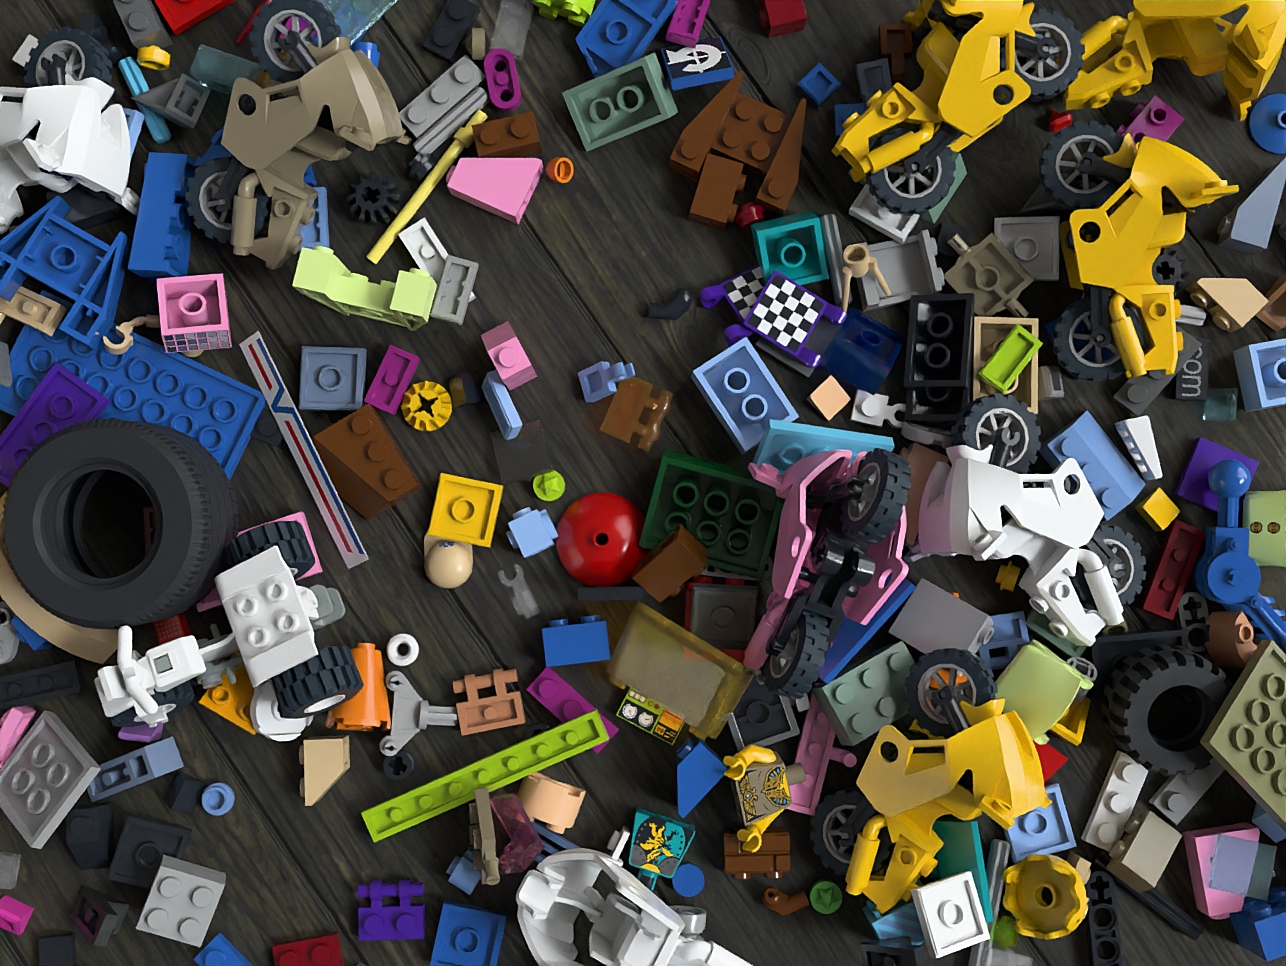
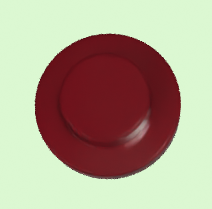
(748, 215)

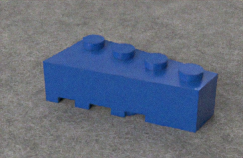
(163, 220)

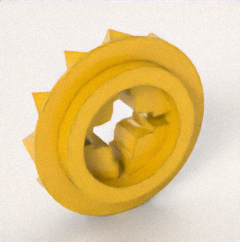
(441, 408)

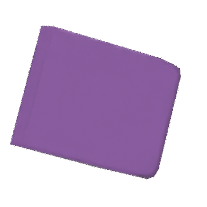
(141, 733)

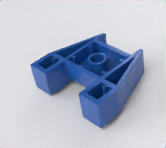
(71, 265)

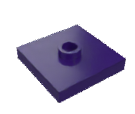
(1194, 482)

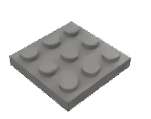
(44, 779)

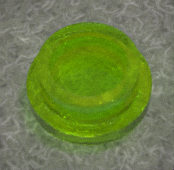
(1005, 932)

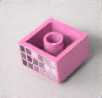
(193, 313)

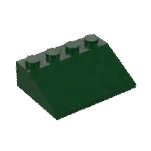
(718, 507)

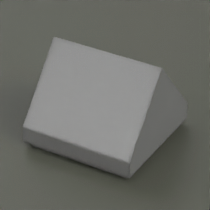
(1049, 383)

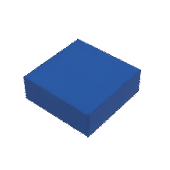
(818, 85)

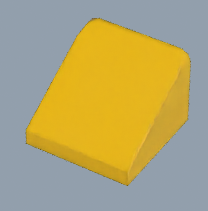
(1158, 510)

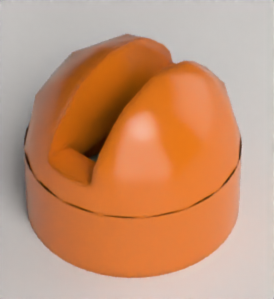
(559, 169)

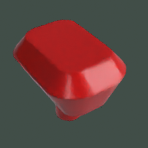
(1059, 120)

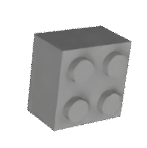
(181, 901)

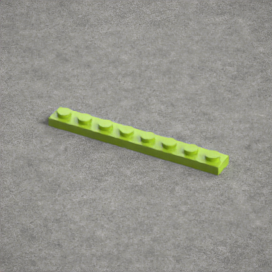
(489, 772)

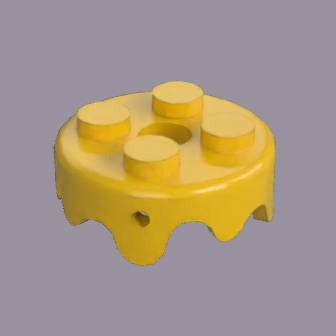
(1024, 900)

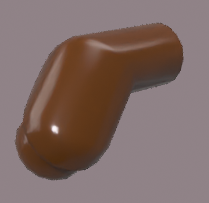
(782, 903)

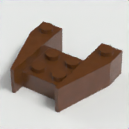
(749, 134)

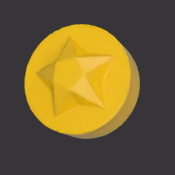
(153, 58)

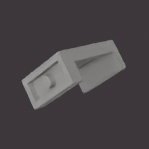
(906, 269)
(941, 621)

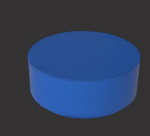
(688, 879)

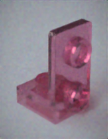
(525, 839)

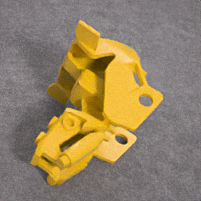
(1186, 33)

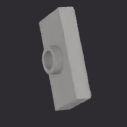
(454, 290)

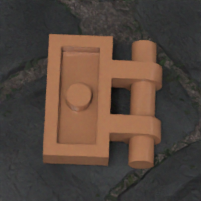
(492, 711)

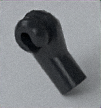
(674, 308)

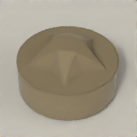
(476, 44)

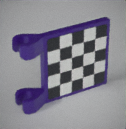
(741, 295)
(787, 315)

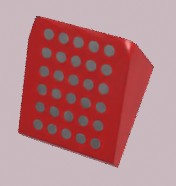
(172, 628)

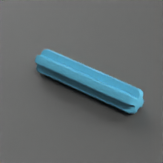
(138, 85)

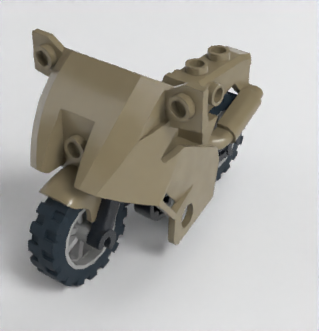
(303, 115)

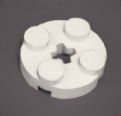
(267, 719)

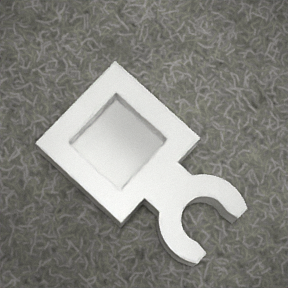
(873, 410)

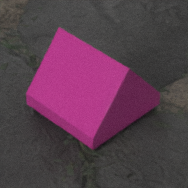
(14, 915)

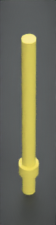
(463, 139)

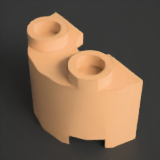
(550, 801)

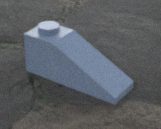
(1252, 218)
(135, 768)

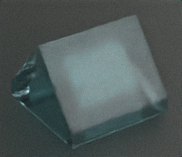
(1221, 405)

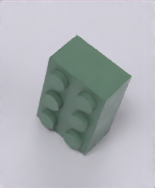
(867, 693)

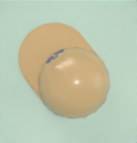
(447, 561)

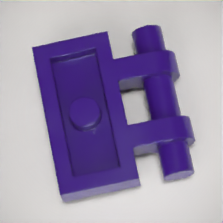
(391, 920)

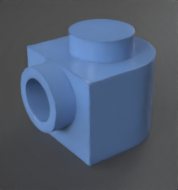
(463, 873)

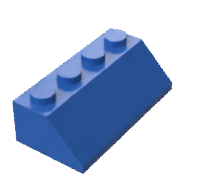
(854, 636)

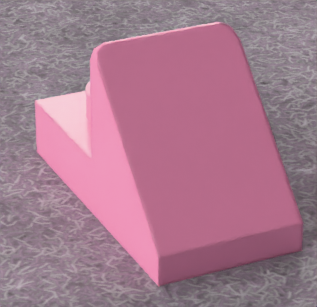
(13, 727)

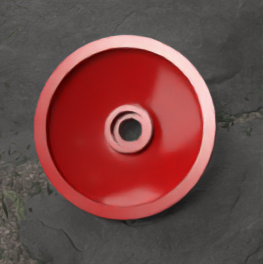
(577, 544)

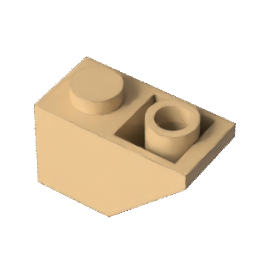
(1228, 300)
(324, 763)

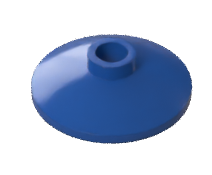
(1266, 124)

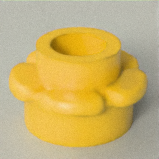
(1008, 576)

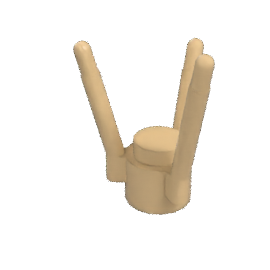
(857, 265)

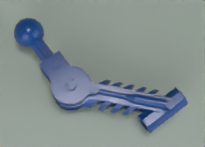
(1225, 569)

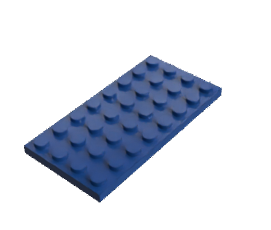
(143, 387)

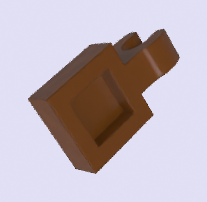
(895, 45)

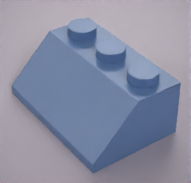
(1103, 465)

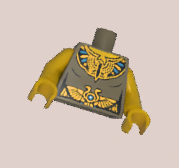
(760, 789)

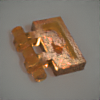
(627, 408)

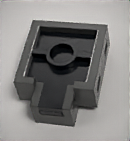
(761, 716)

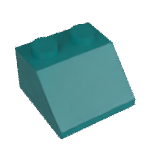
(791, 247)

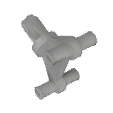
(411, 714)

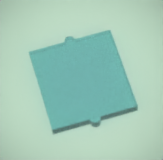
(1242, 867)

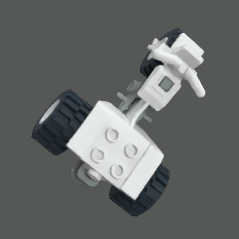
(270, 628)

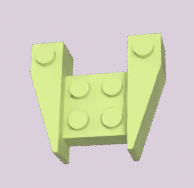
(332, 284)

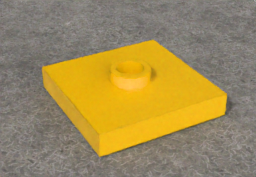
(465, 510)

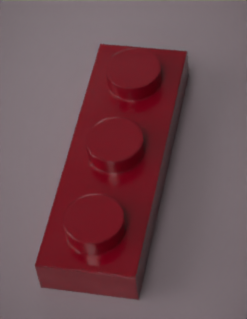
(1172, 570)

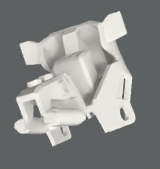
(619, 932)

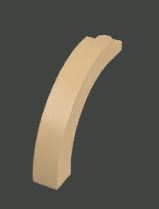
(84, 642)

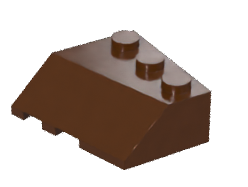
(365, 463)

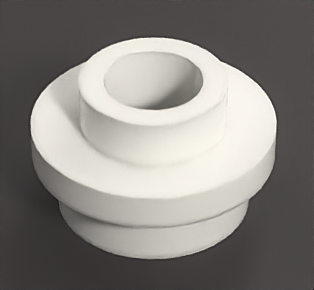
(392, 649)

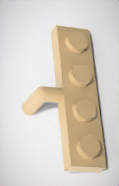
(33, 311)

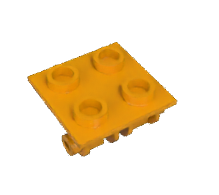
(232, 700)

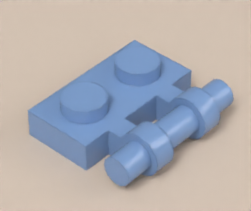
(1008, 632)

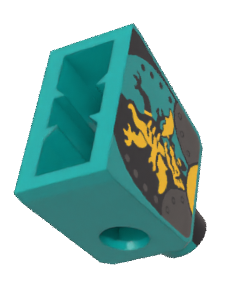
(658, 845)

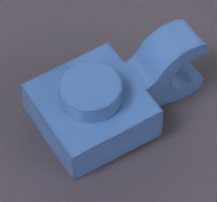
(600, 379)

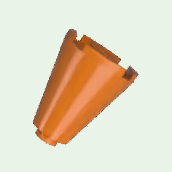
(370, 705)

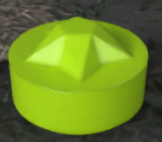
(549, 486)

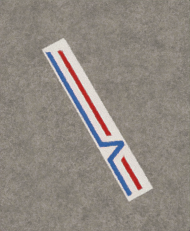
(303, 450)

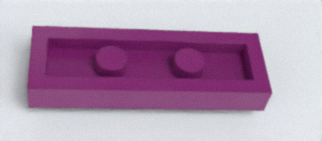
(565, 701)

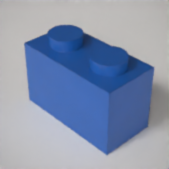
(576, 642)

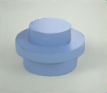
(218, 798)

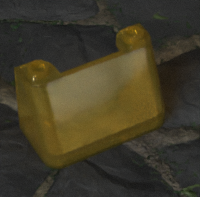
(678, 671)

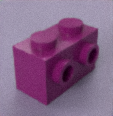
(1151, 120)

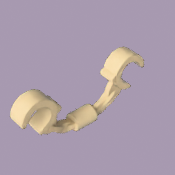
(126, 329)

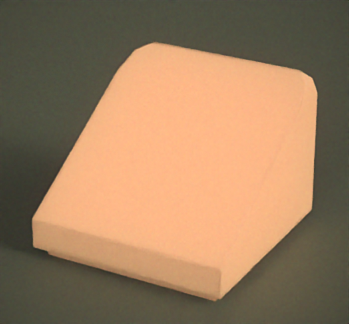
(828, 398)

